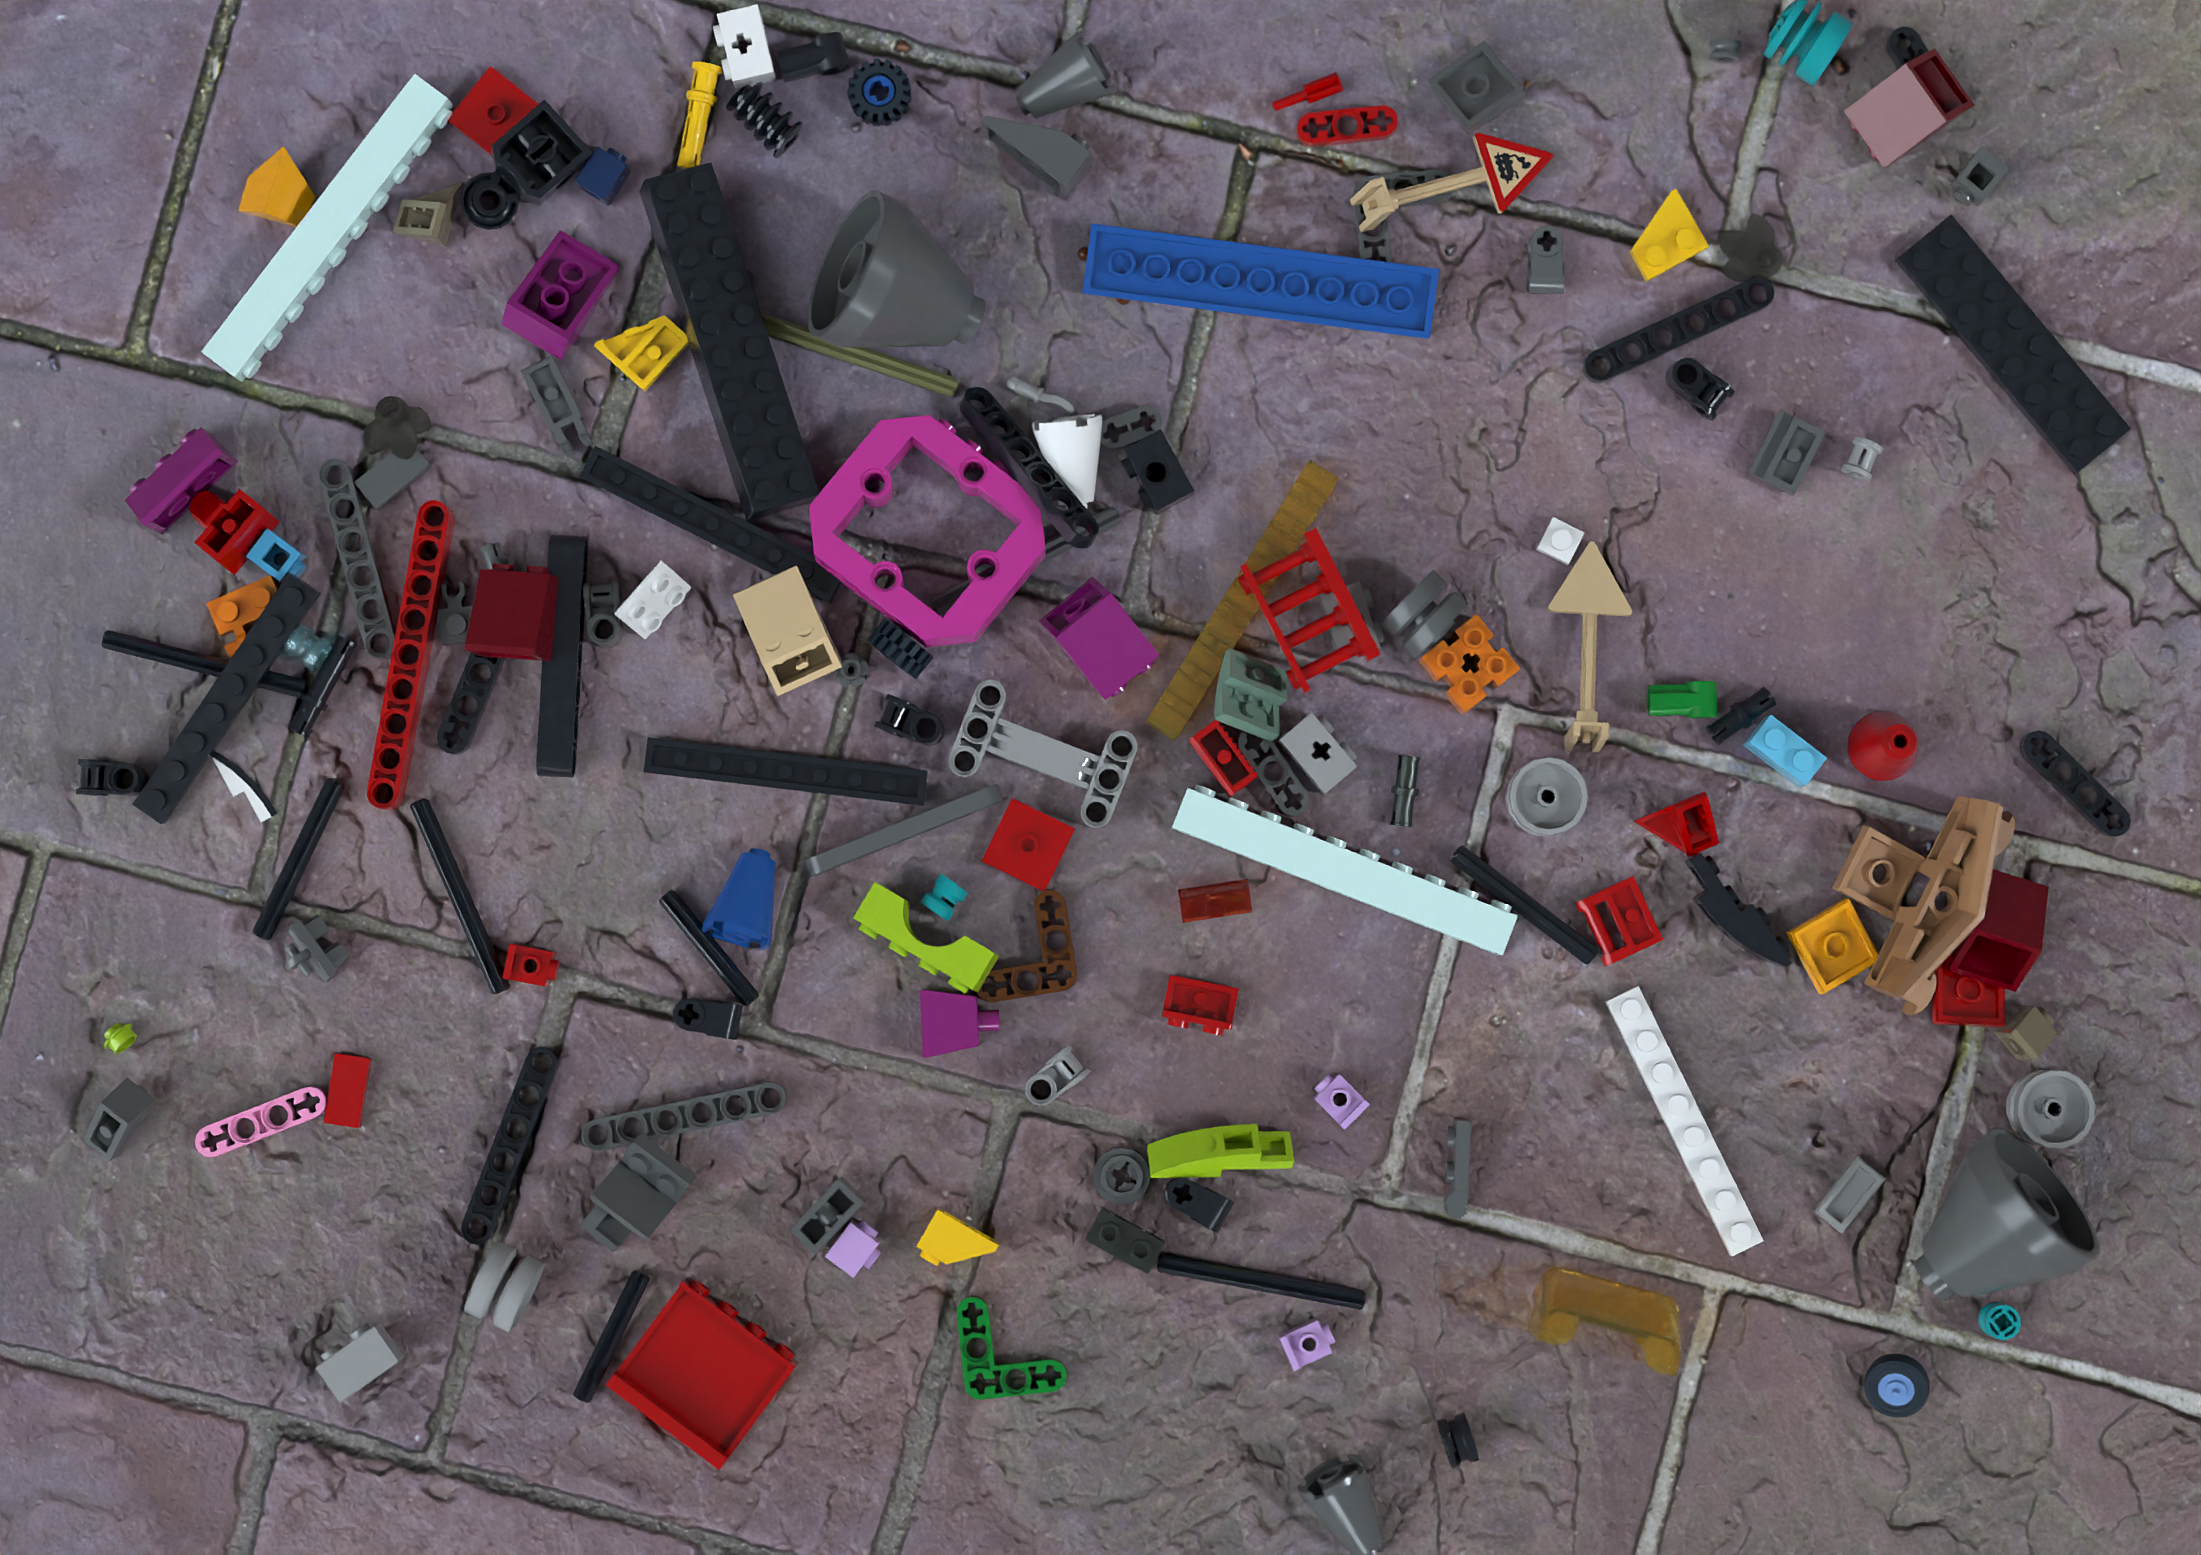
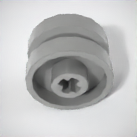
(1525, 801)
(2029, 1104)
(499, 1284)

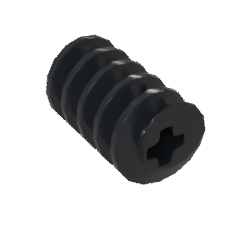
(764, 118)

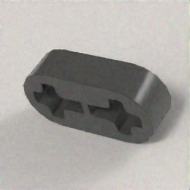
(1126, 420)

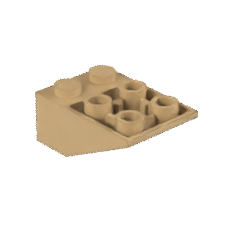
(787, 630)

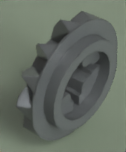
(1105, 1181)

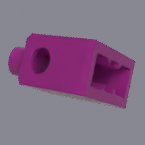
(952, 1022)

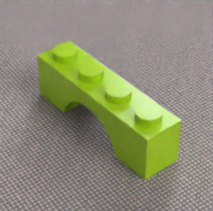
(888, 915)

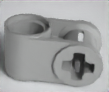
(1057, 1075)

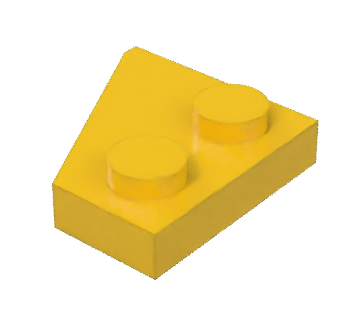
(1668, 239)
(645, 350)

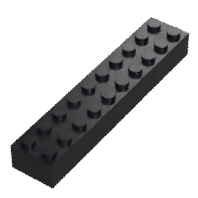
(728, 341)

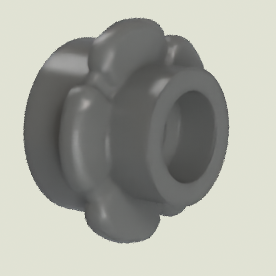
(854, 679)

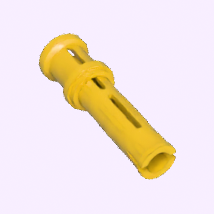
(700, 100)

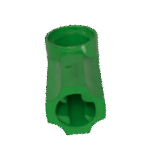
(1693, 699)

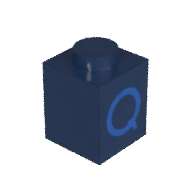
(603, 175)

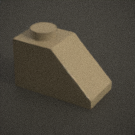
(2027, 1033)

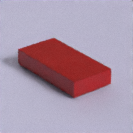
(347, 1090)

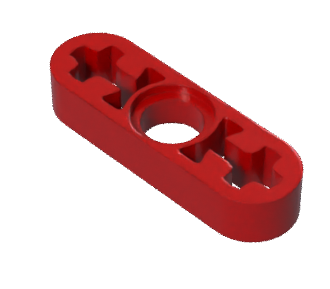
(1373, 134)

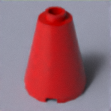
(1882, 746)

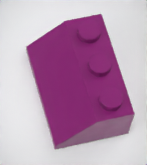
(178, 479)

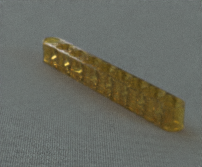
(1236, 608)

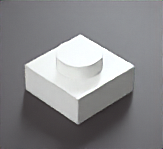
(1560, 541)

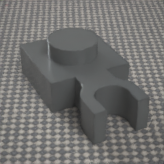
(454, 619)

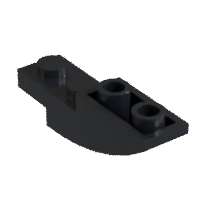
(1742, 926)

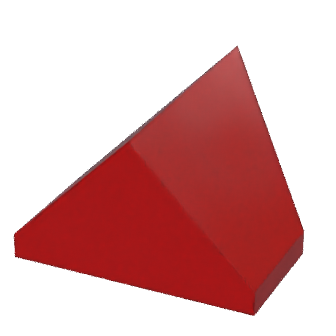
(1684, 824)

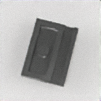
(1786, 452)

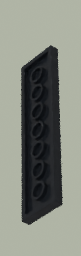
(2012, 344)

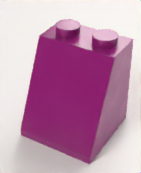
(1099, 638)

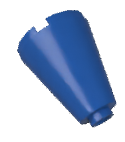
(745, 902)

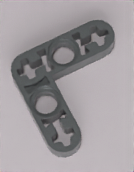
(1391, 180)

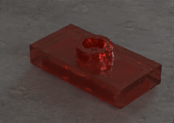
(1215, 900)

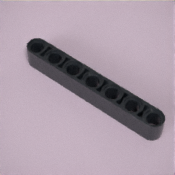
(563, 674)

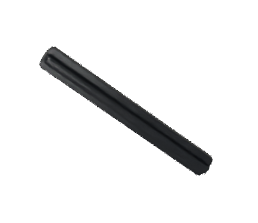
(298, 858)
(1524, 904)

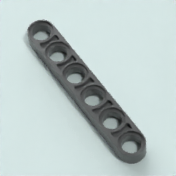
(353, 560)
(904, 830)
(685, 1119)

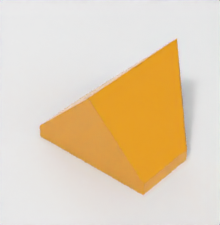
(277, 191)

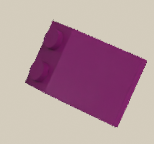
(559, 295)

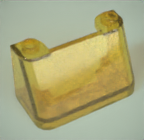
(1574, 1296)

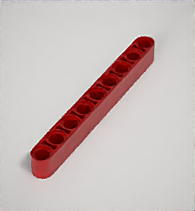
(405, 638)

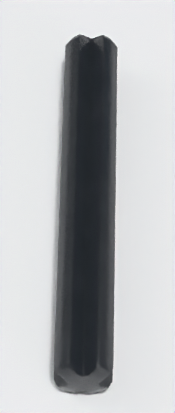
(709, 948)
(611, 1336)

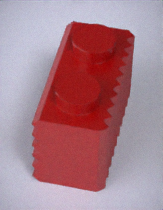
(1223, 758)

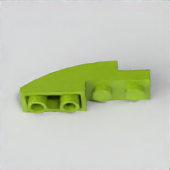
(1218, 1149)

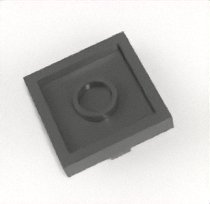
(1476, 88)

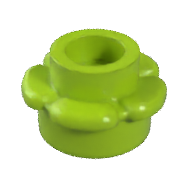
(119, 1037)

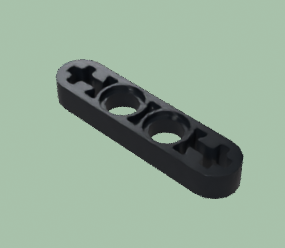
(479, 692)
(2077, 780)

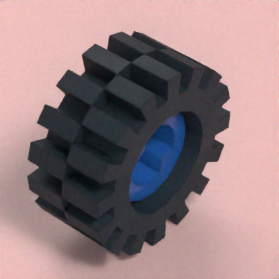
(890, 78)
(900, 648)

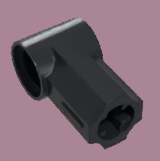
(822, 56)

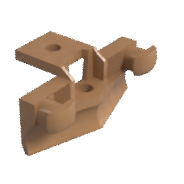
(1922, 935)

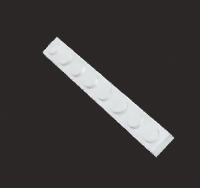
(1684, 1121)

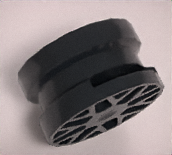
(1461, 1438)

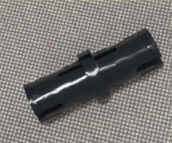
(1741, 715)

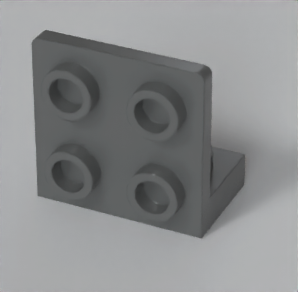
(643, 1187)

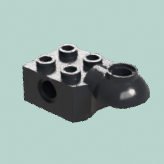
(529, 166)

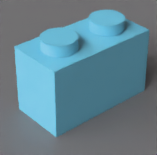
(1784, 751)

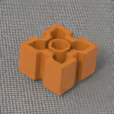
(1491, 666)

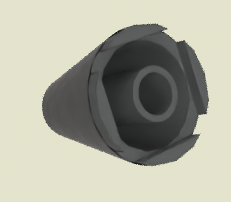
(1065, 80)
(1345, 1503)

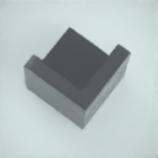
(606, 1228)

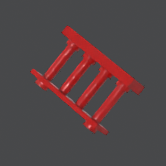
(1344, 613)

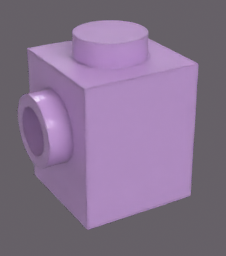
(855, 1248)

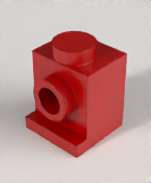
(515, 963)

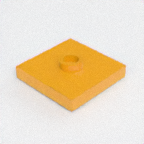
(1833, 946)

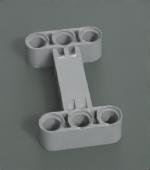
(1042, 753)

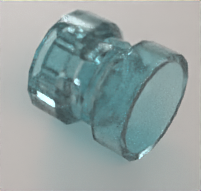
(308, 647)

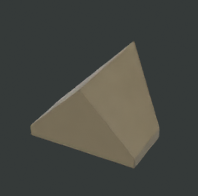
(429, 216)

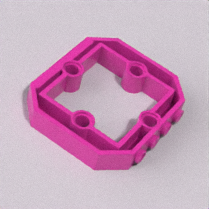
(875, 461)

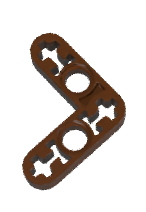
(1051, 958)

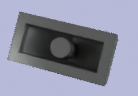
(118, 1118)

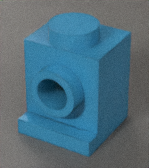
(269, 548)

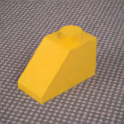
(953, 1240)

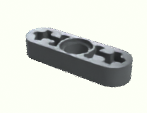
(1281, 798)

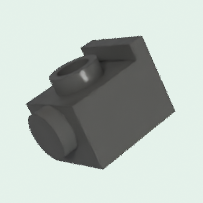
(1985, 168)

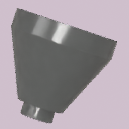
(890, 283)
(2004, 1223)

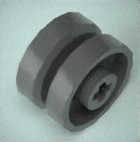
(1424, 615)

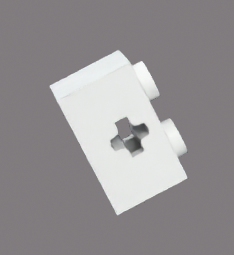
(742, 26)

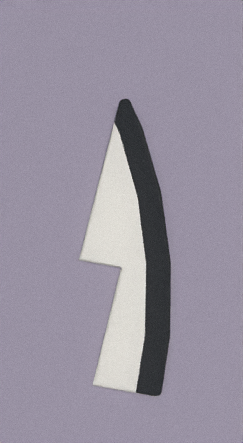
(240, 782)

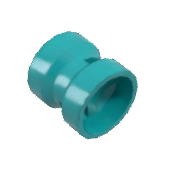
(947, 889)
(1991, 1319)

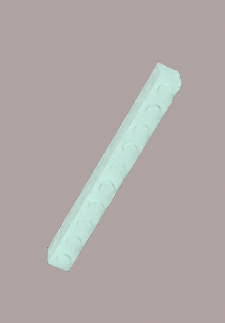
(328, 229)
(1345, 871)

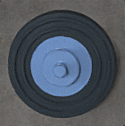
(1896, 1385)

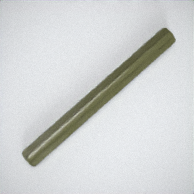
(863, 357)

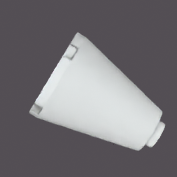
(1072, 450)

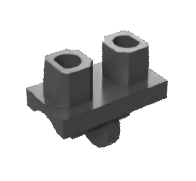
(305, 937)

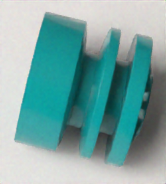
(1807, 39)

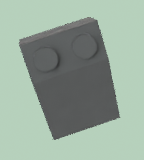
(1043, 151)

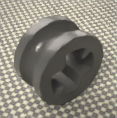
(1724, 50)

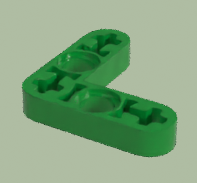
(986, 1363)

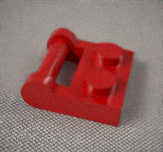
(1629, 915)

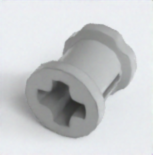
(1862, 471)

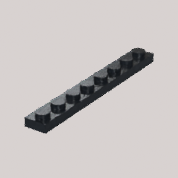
(705, 520)
(226, 698)
(785, 771)

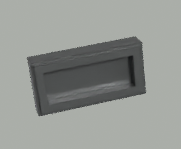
(391, 477)

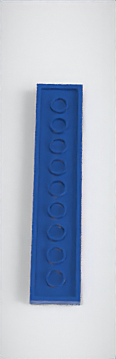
(1260, 281)

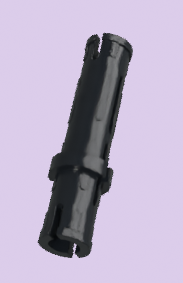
(322, 686)

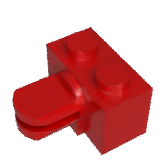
(230, 526)

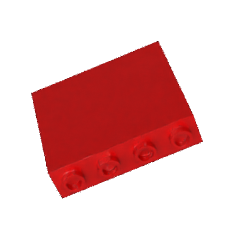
(703, 1372)

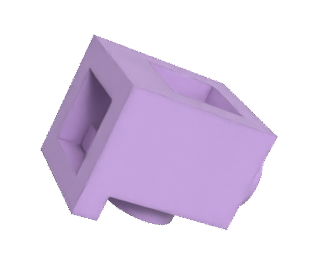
(1354, 1104)
(1293, 1340)

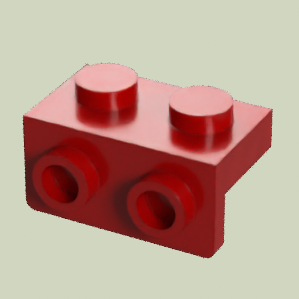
(1199, 1003)

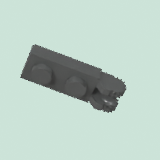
(556, 402)
(1458, 1169)

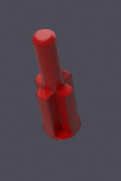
(1312, 92)

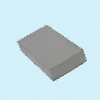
(1849, 1194)

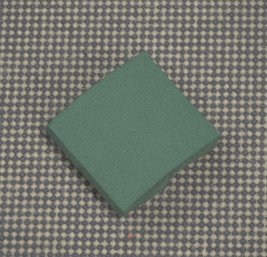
(1250, 694)

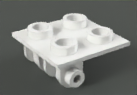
(653, 600)

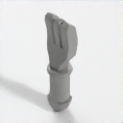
(1036, 394)

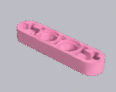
(263, 1125)

